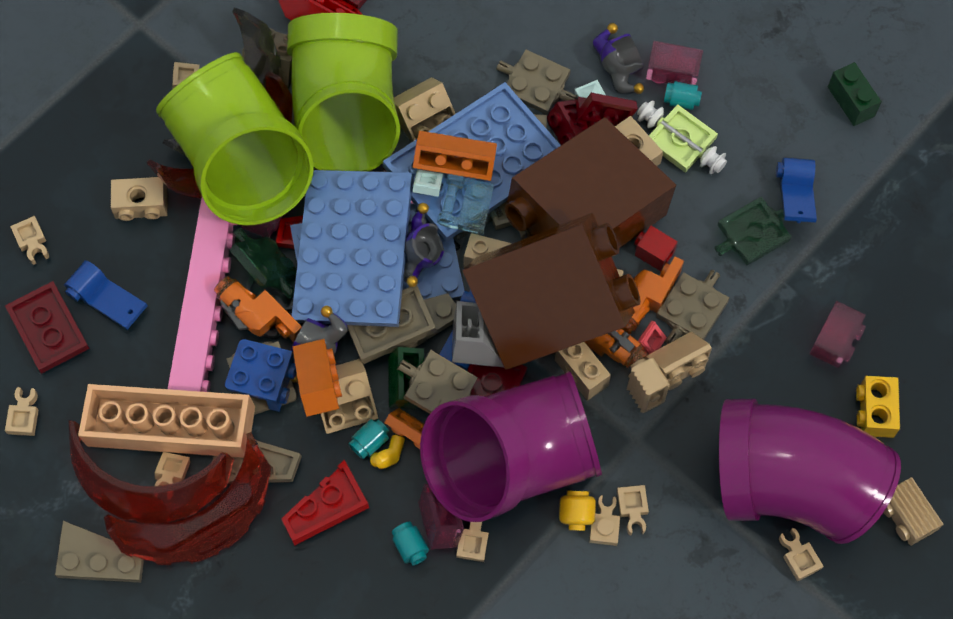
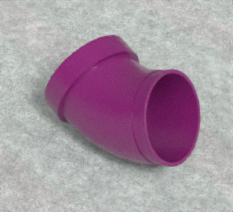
(507, 447)
(803, 469)

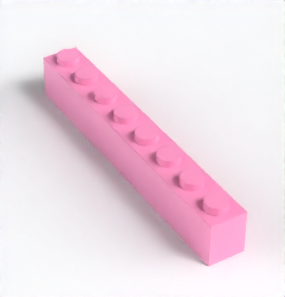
(200, 305)

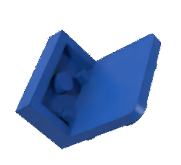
(262, 372)

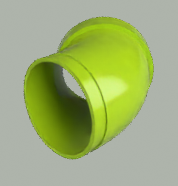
(344, 89)
(239, 143)

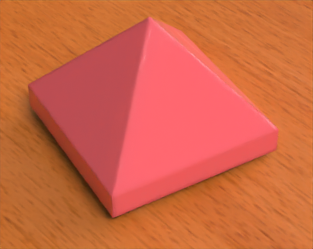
(652, 338)

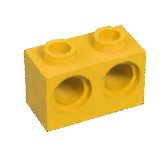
(886, 407)

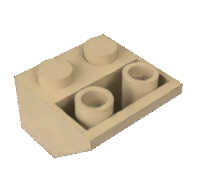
(423, 107)
(682, 358)
(356, 403)

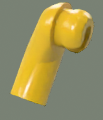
(388, 456)

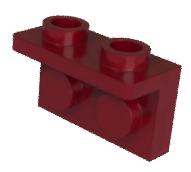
(599, 106)
(565, 121)

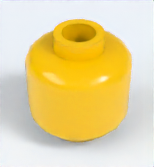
(577, 510)

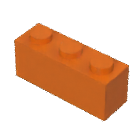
(454, 155)
(317, 377)

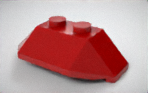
(297, 8)

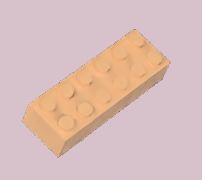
(166, 420)

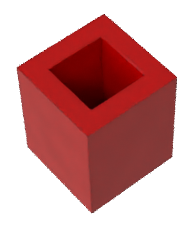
(655, 247)

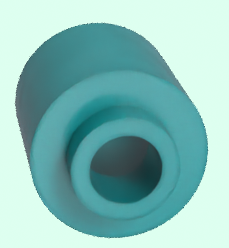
(683, 95)
(369, 438)
(410, 543)

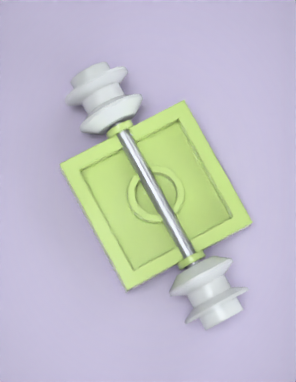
(682, 137)

